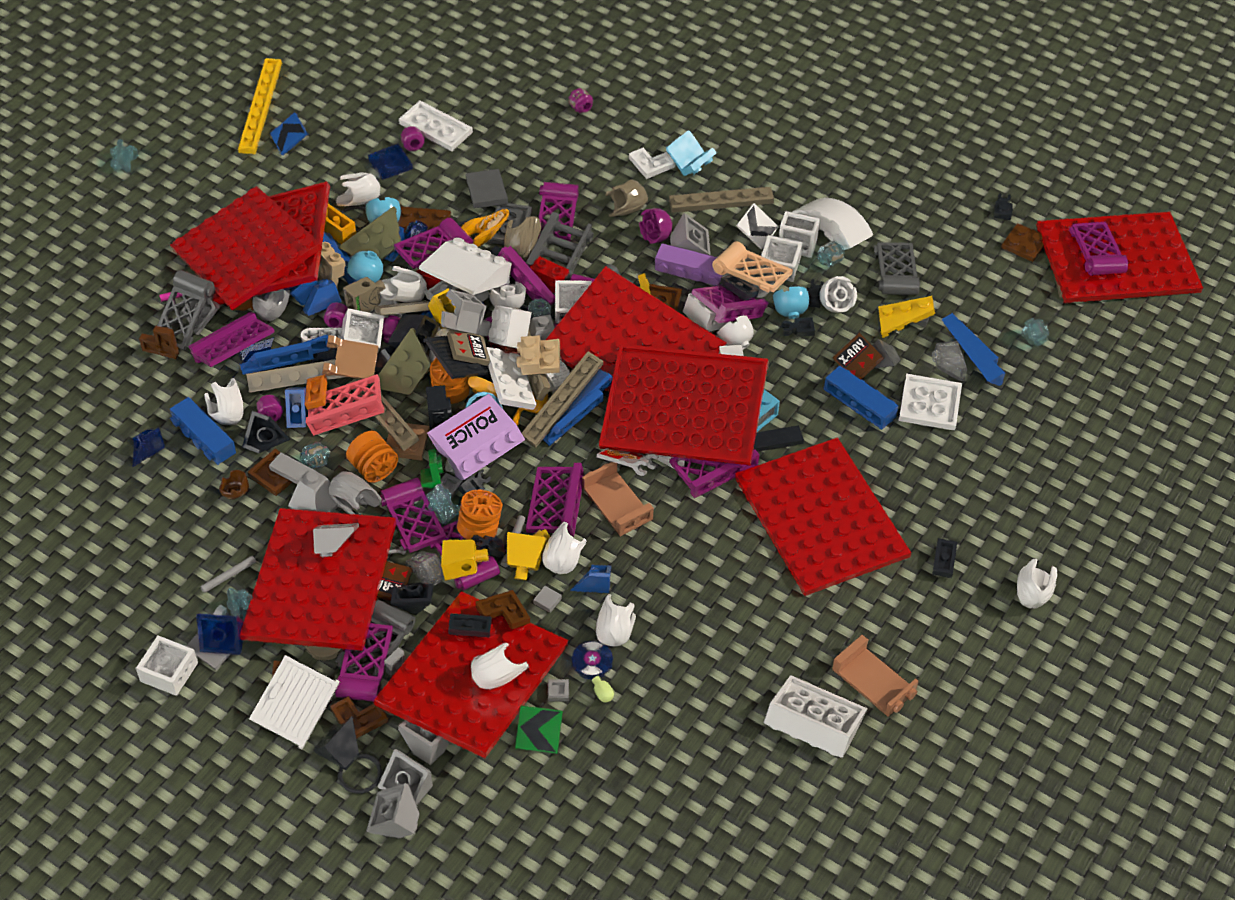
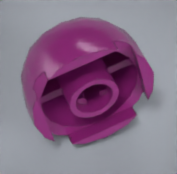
(655, 225)

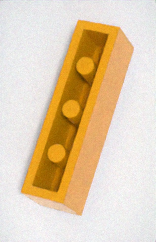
(339, 225)

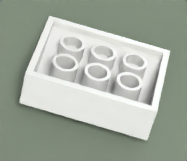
(467, 267)
(815, 716)

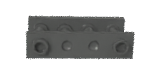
(547, 237)

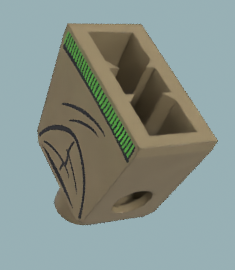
(363, 294)

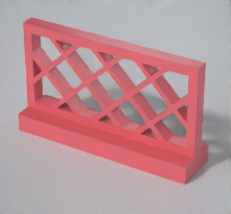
(348, 411)

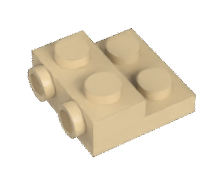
(331, 264)
(538, 355)

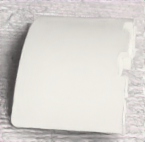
(838, 221)

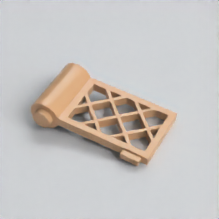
(735, 257)

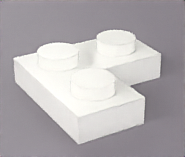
(651, 166)

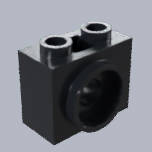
(438, 405)

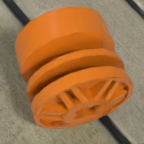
(456, 388)
(372, 456)
(479, 514)

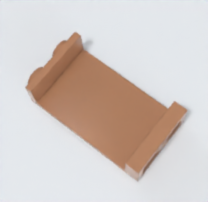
(616, 499)
(873, 677)

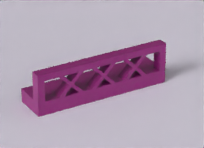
(523, 274)

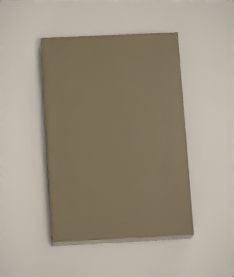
(402, 308)

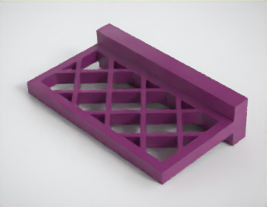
(729, 305)
(230, 340)
(709, 479)
(572, 497)

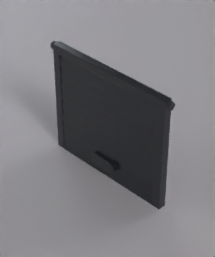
(455, 368)

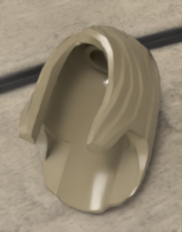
(627, 198)
(523, 237)

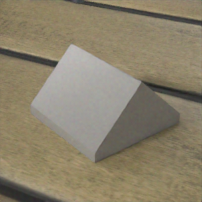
(405, 770)

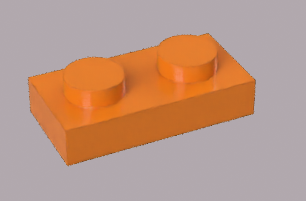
(316, 392)

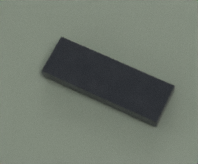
(778, 438)

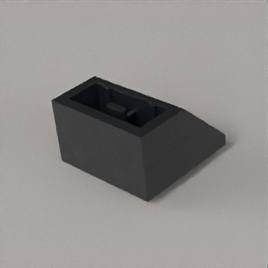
(422, 324)

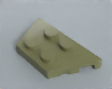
(377, 236)
(405, 366)

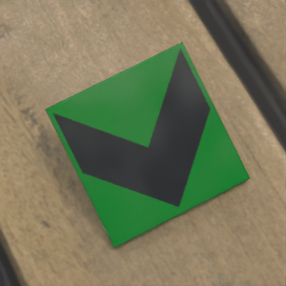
(539, 729)

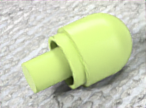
(603, 689)

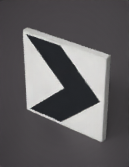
(757, 226)

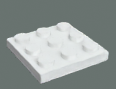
(930, 402)

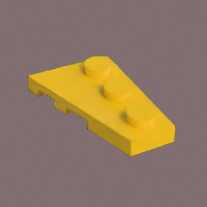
(899, 314)

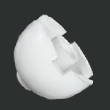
(838, 294)
(508, 295)
(737, 333)

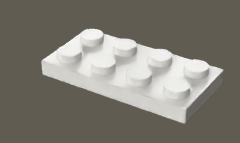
(436, 125)
(510, 384)

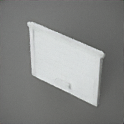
(294, 701)

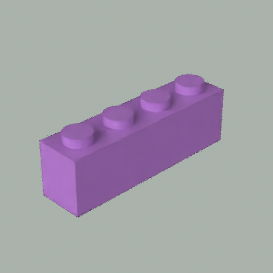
(686, 264)

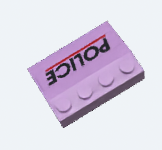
(476, 436)

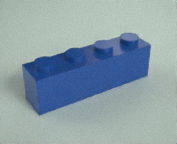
(861, 397)
(202, 431)

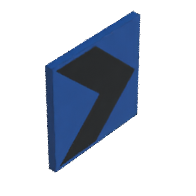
(288, 133)

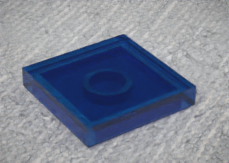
(390, 161)

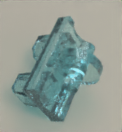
(123, 156)
(441, 503)
(238, 602)

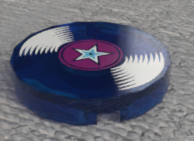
(592, 659)

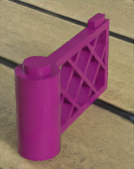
(558, 194)
(447, 230)
(1103, 262)
(404, 496)
(485, 569)
(364, 686)

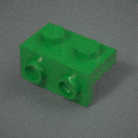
(432, 476)

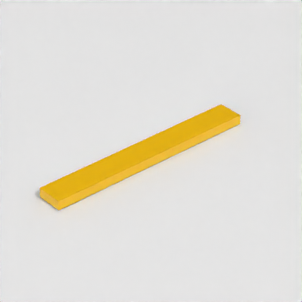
(260, 106)

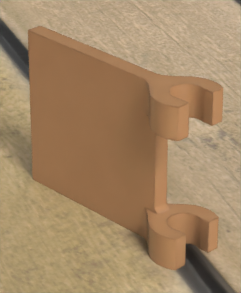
(352, 358)

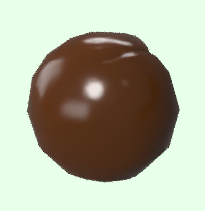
(235, 485)

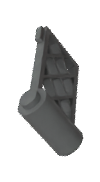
(898, 283)
(195, 288)
(385, 615)

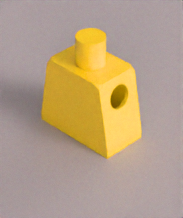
(440, 303)
(524, 553)
(461, 558)

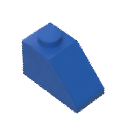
(321, 297)
(295, 407)

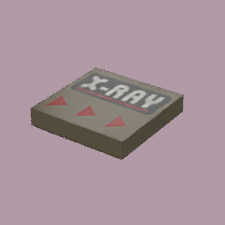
(468, 347)

